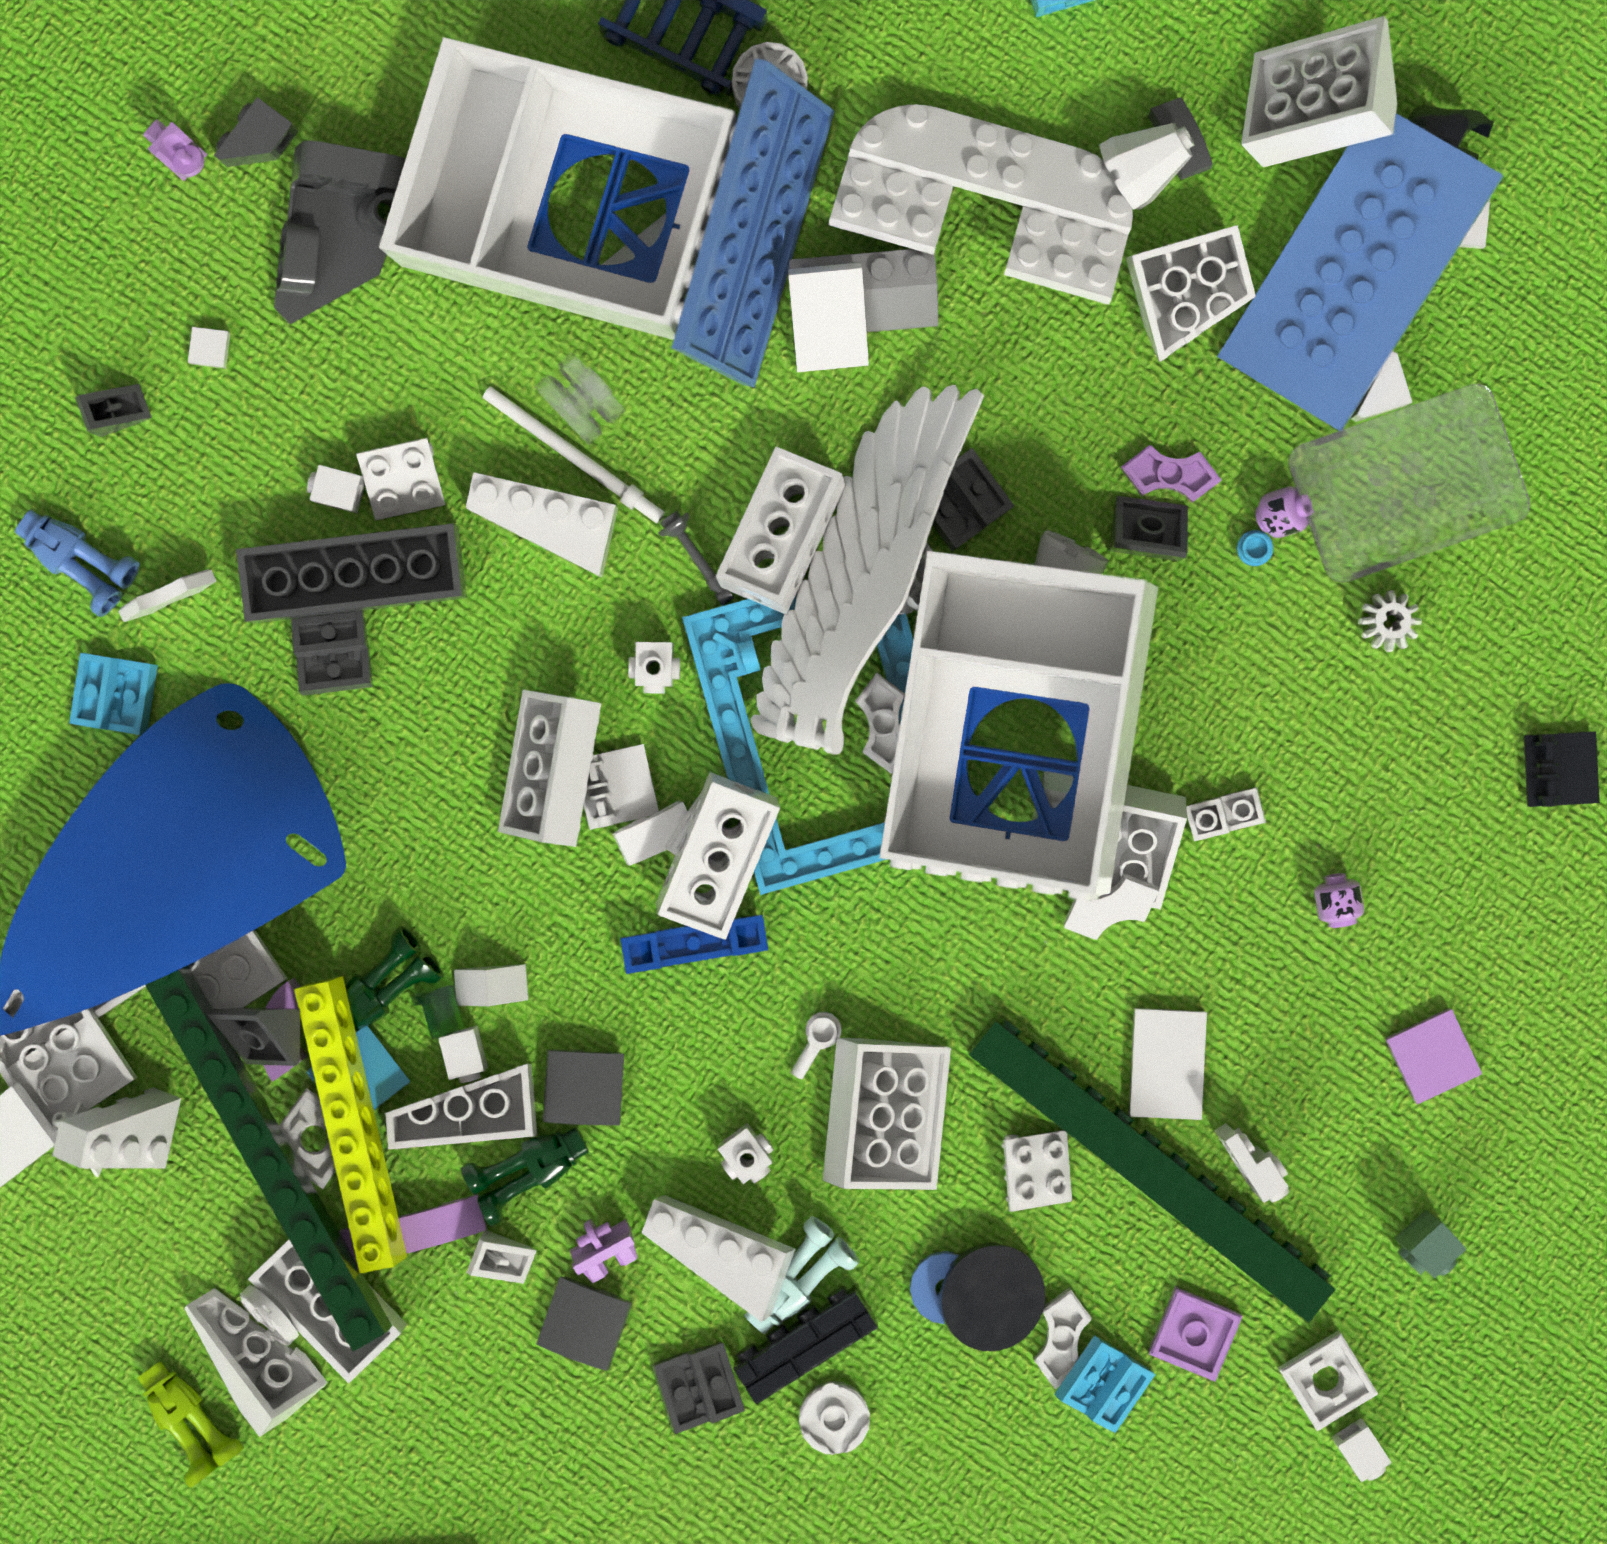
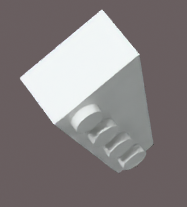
(554, 520)
(472, 1113)
(727, 1256)

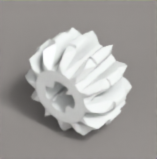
(1378, 615)

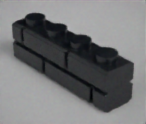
(804, 1344)

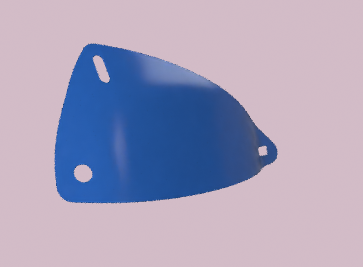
(169, 859)

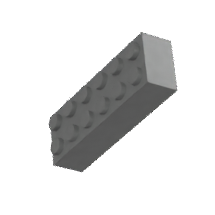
(351, 573)

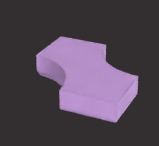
(1155, 471)

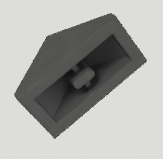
(113, 409)

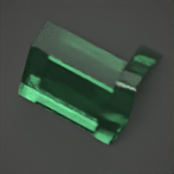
(440, 1010)

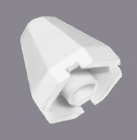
(1146, 161)

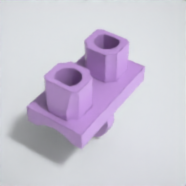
(175, 149)
(601, 1244)

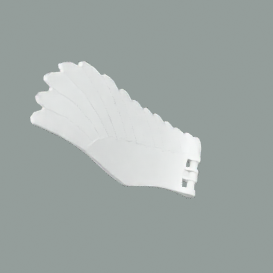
(864, 566)

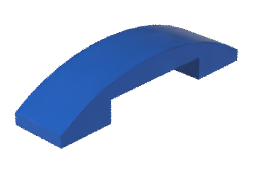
(688, 945)

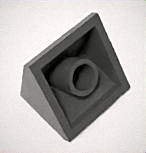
(1149, 528)
(261, 1034)

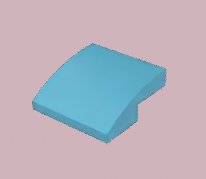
(113, 694)
(381, 1071)
(1104, 1384)

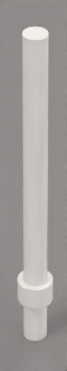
(630, 495)

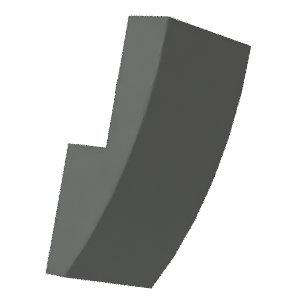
(1179, 114)

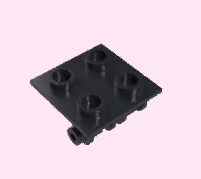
(1561, 769)

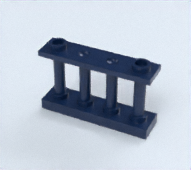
(745, 17)

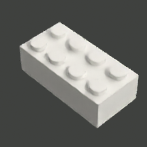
(549, 768)
(295, 1294)

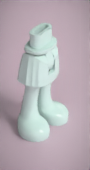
(794, 1292)

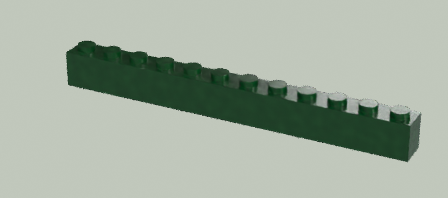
(270, 1159)
(1152, 1170)

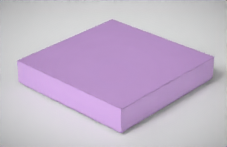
(1433, 1056)
(1195, 1333)

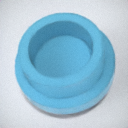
(1254, 548)

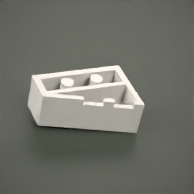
(122, 1135)

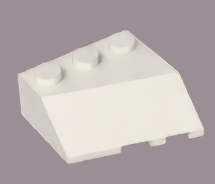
(1190, 287)

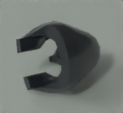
(1451, 124)

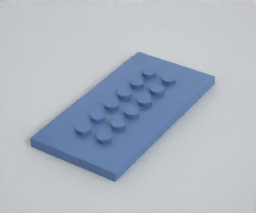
(753, 225)
(1359, 269)

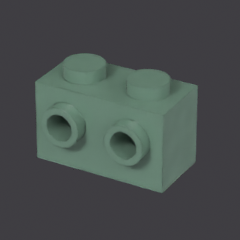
(1429, 1246)

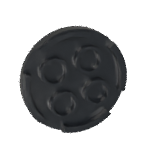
(992, 1297)

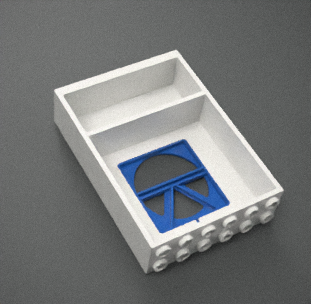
(498, 141)
(1001, 636)

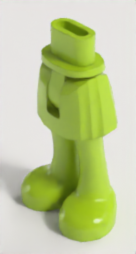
(171, 1403)

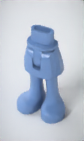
(59, 544)

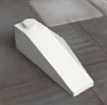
(259, 1371)

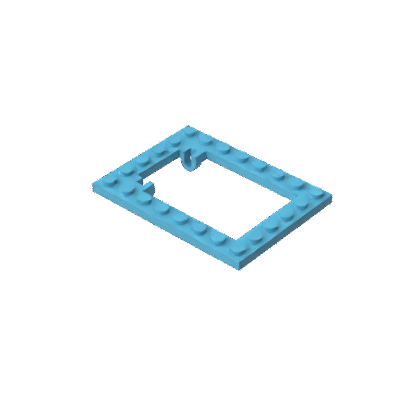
(722, 653)

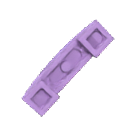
(436, 1225)

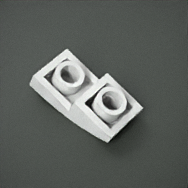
(1225, 814)
(649, 835)

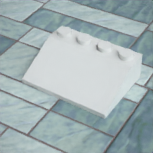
(1321, 93)
(1147, 834)
(886, 1114)

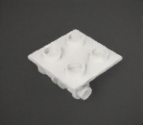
(401, 478)
(619, 788)
(1037, 1170)

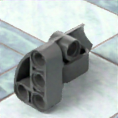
(332, 224)

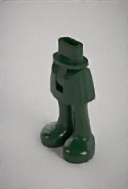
(371, 1003)
(546, 1161)

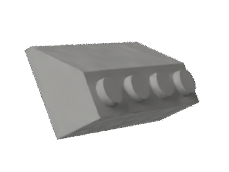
(896, 287)

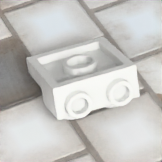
(1260, 1169)

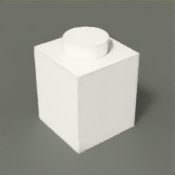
(336, 488)
(463, 1054)
(1362, 1451)

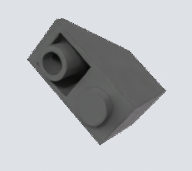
(257, 137)

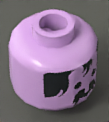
(1282, 512)
(1339, 900)

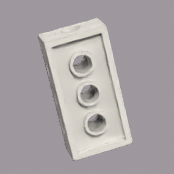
(769, 509)
(730, 876)

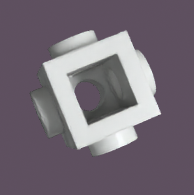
(654, 652)
(742, 1142)

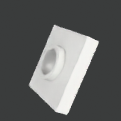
(305, 1113)
(1352, 1385)

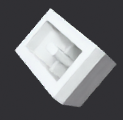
(1386, 393)
(491, 985)
(501, 1258)

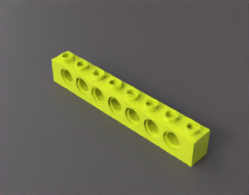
(351, 1124)

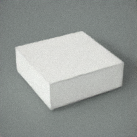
(209, 347)

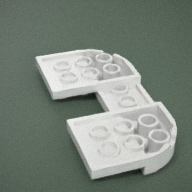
(913, 156)
(77, 1058)

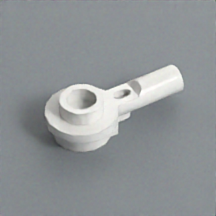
(821, 1033)

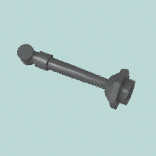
(674, 527)

